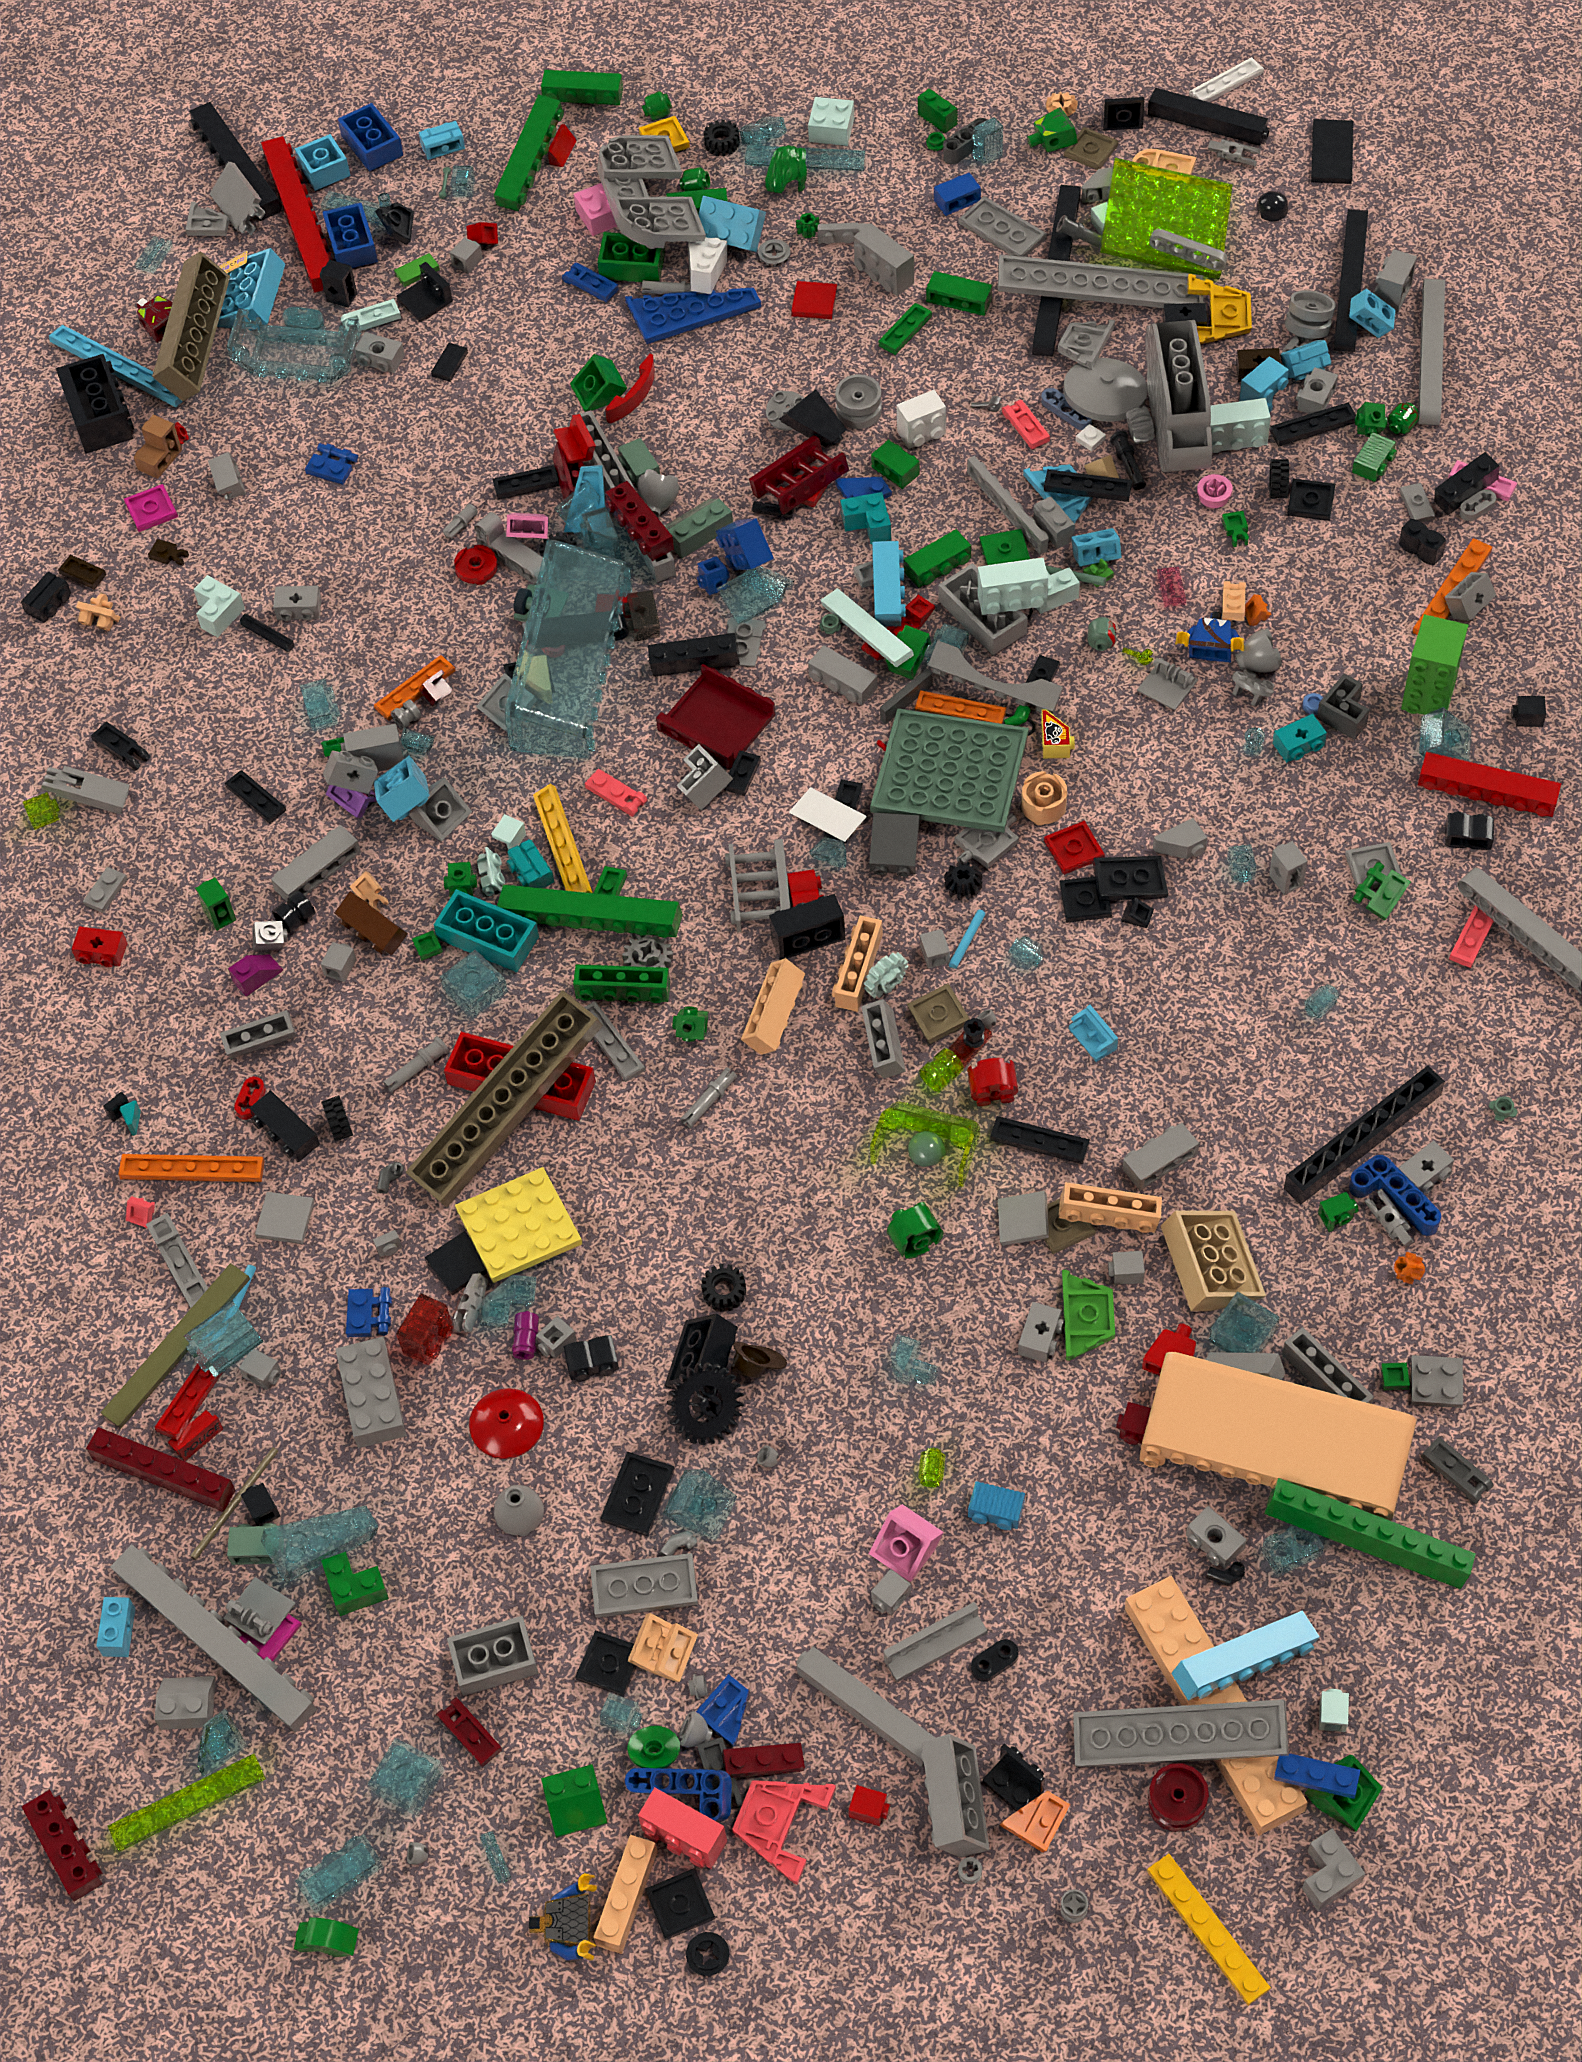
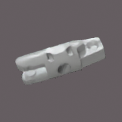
(1225, 147)
(1396, 1228)
(470, 1304)

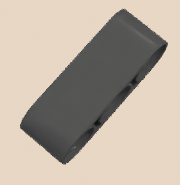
(961, 143)

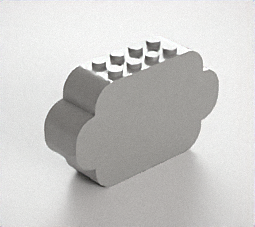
(1178, 396)

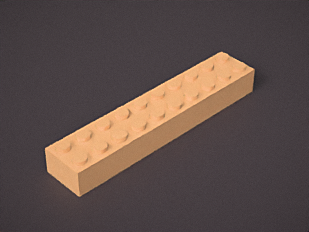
(1176, 1634)

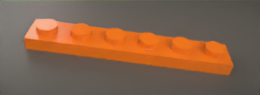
(1470, 561)
(191, 1168)

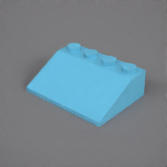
(252, 288)

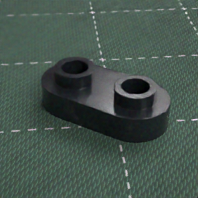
(995, 1659)

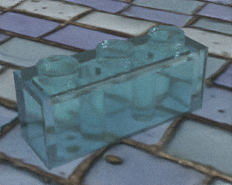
(339, 1872)

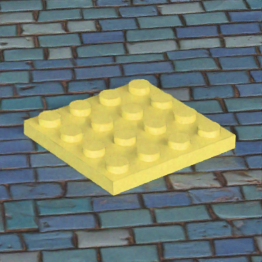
(518, 1224)

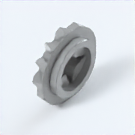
(766, 249)

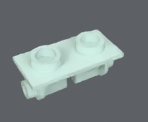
(490, 865)

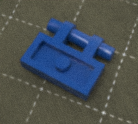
(328, 468)
(360, 1312)

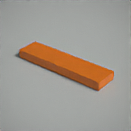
(410, 688)
(959, 707)

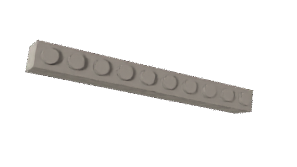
(614, 475)
(214, 1638)

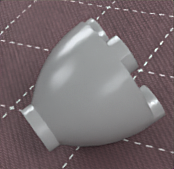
(658, 490)
(1259, 653)
(518, 1510)

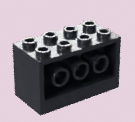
(96, 403)

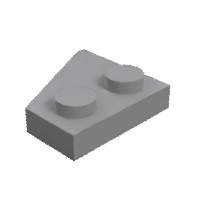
(206, 222)

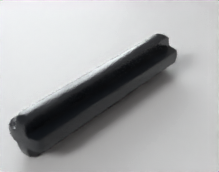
(267, 632)

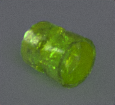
(941, 1070)

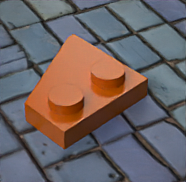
(1037, 1820)

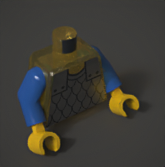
(567, 1921)

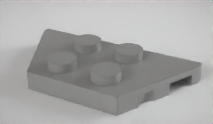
(1085, 341)

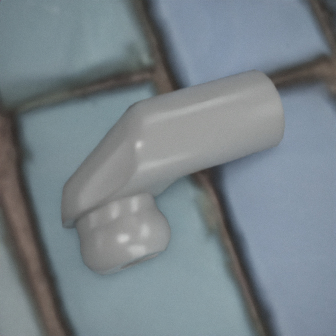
(684, 1538)

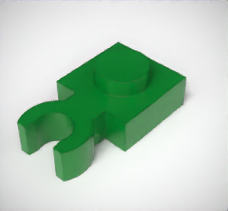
(1236, 525)

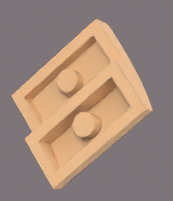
(662, 1647)

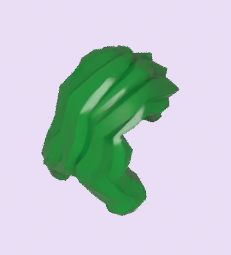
(785, 166)

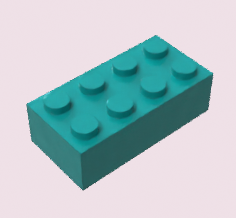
(488, 929)

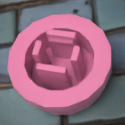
(1214, 491)

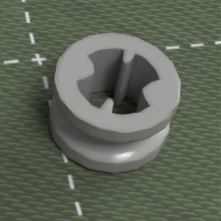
(963, 1866)

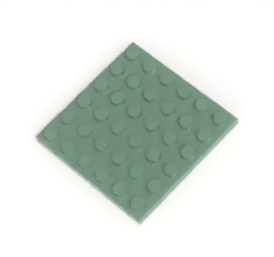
(950, 770)

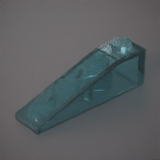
(218, 1743)

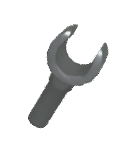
(993, 405)

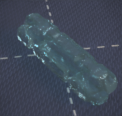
(495, 1857)

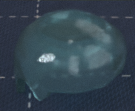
(416, 742)

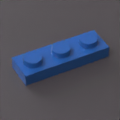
(1317, 1775)

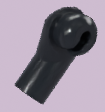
(1228, 1576)

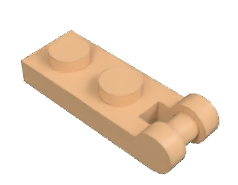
(1233, 601)

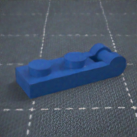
(590, 282)

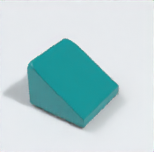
(131, 1115)

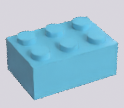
(732, 222)
(401, 789)

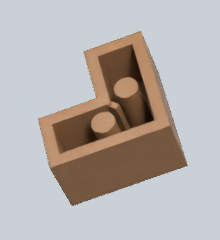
(160, 447)

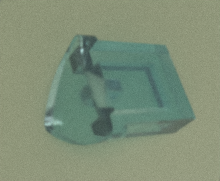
(830, 851)

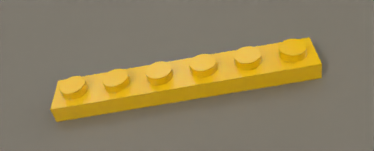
(561, 840)
(1208, 1929)

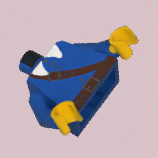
(1211, 639)

